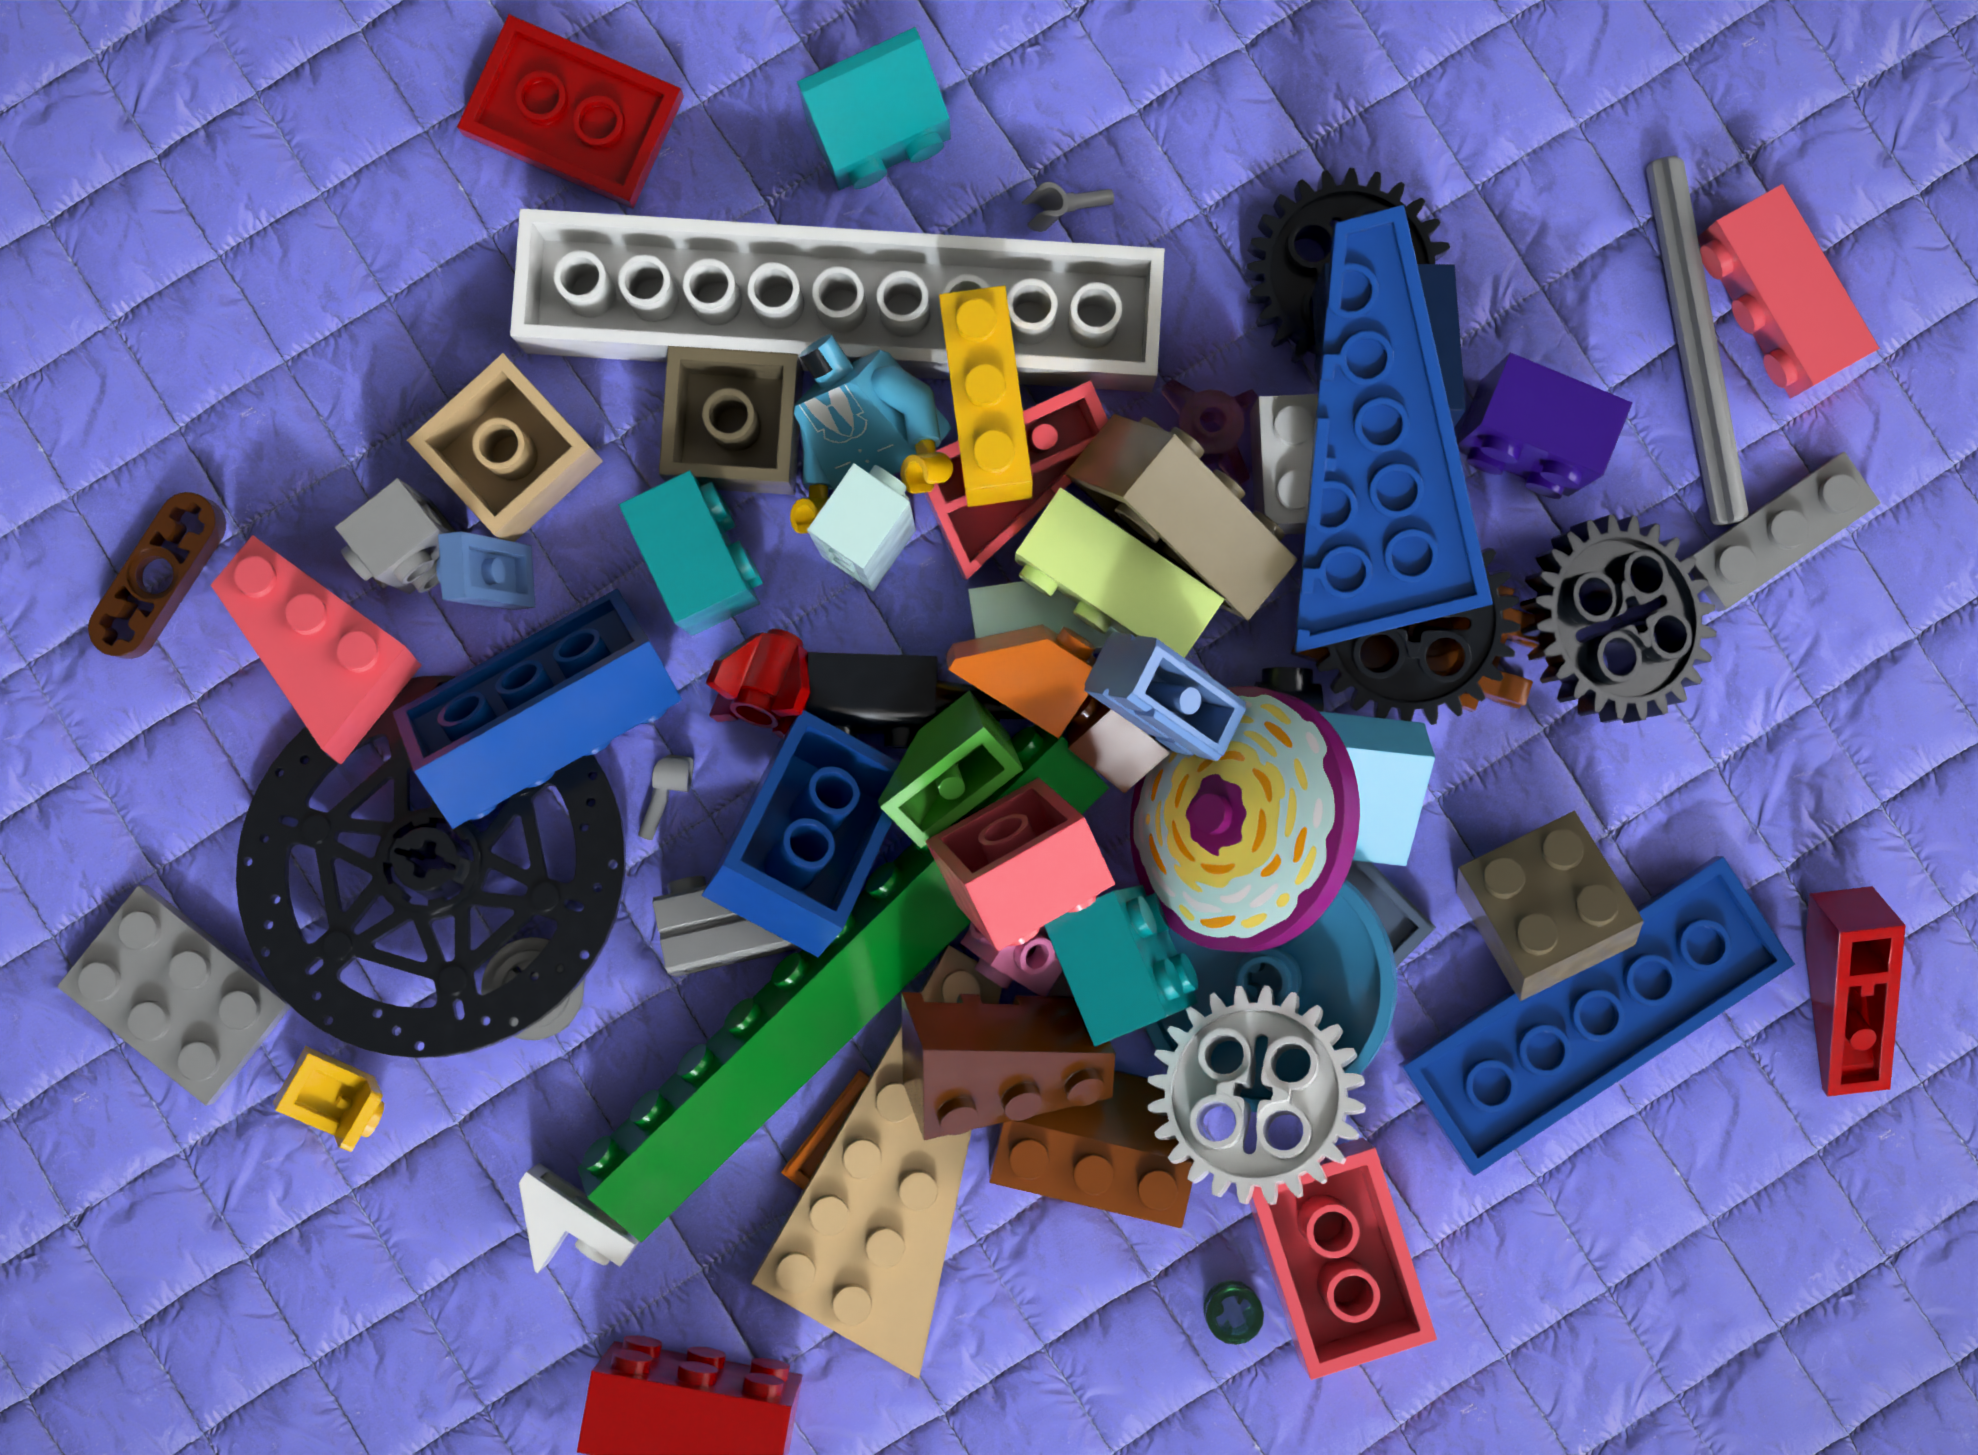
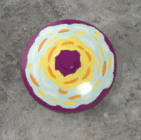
(1254, 840)

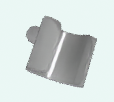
(1057, 202)
(669, 773)

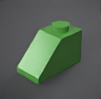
(949, 769)

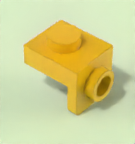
(331, 1097)

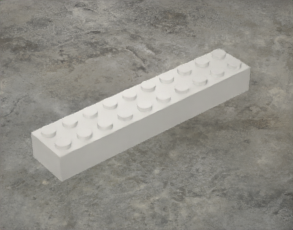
(659, 282)

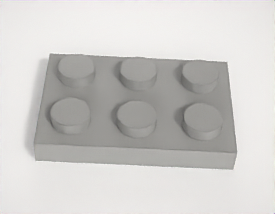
(175, 994)

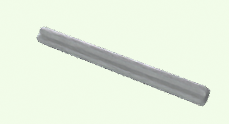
(1697, 341)

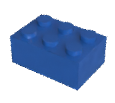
(806, 835)

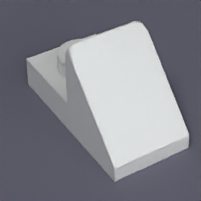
(559, 1208)

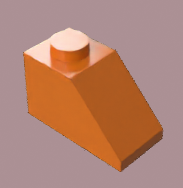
(1029, 672)

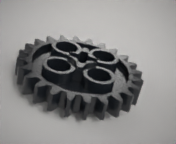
(1289, 279)
(1640, 673)
(1407, 679)

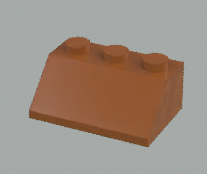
(1098, 1156)

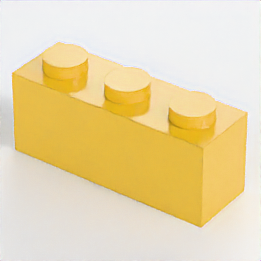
(986, 396)

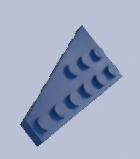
(1387, 485)

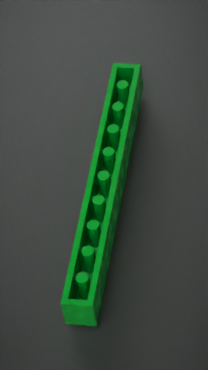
(798, 1020)

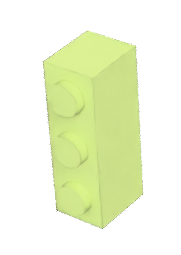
(1113, 576)

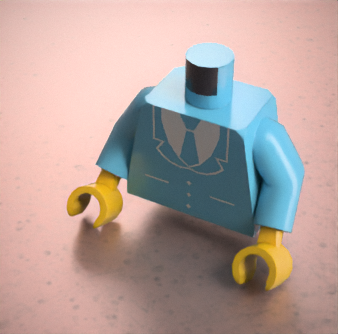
(867, 417)

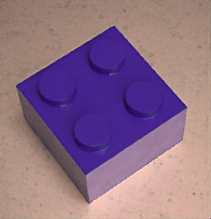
(1541, 427)

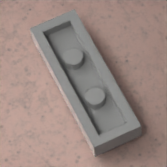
(1783, 531)

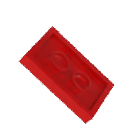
(570, 111)

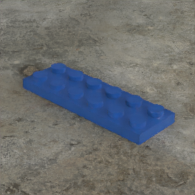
(1545, 1056)

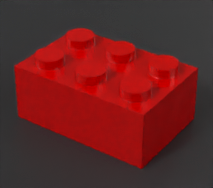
(687, 1403)

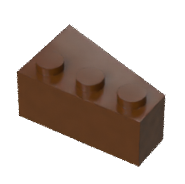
(998, 1062)

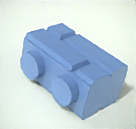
(1165, 695)

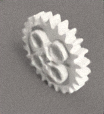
(1316, 1100)

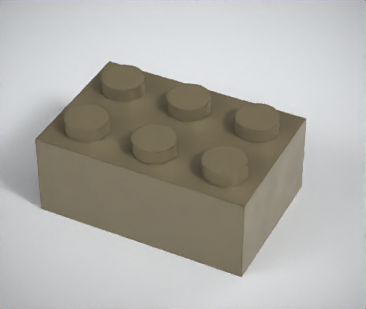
(1183, 510)

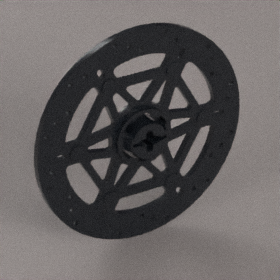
(415, 836)

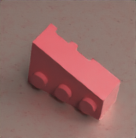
(1055, 438)
(318, 648)

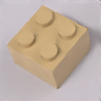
(505, 450)

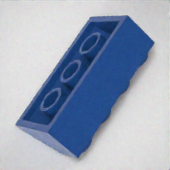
(535, 709)

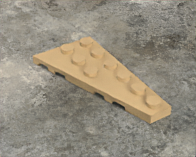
(879, 1207)

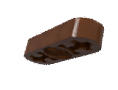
(130, 578)

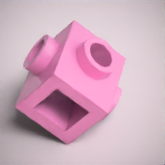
(1030, 963)

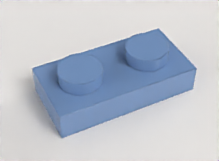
(485, 571)

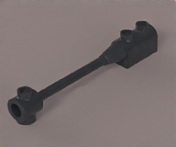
(903, 693)

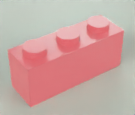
(1785, 292)

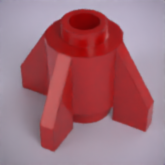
(762, 681)

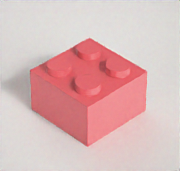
(1021, 864)

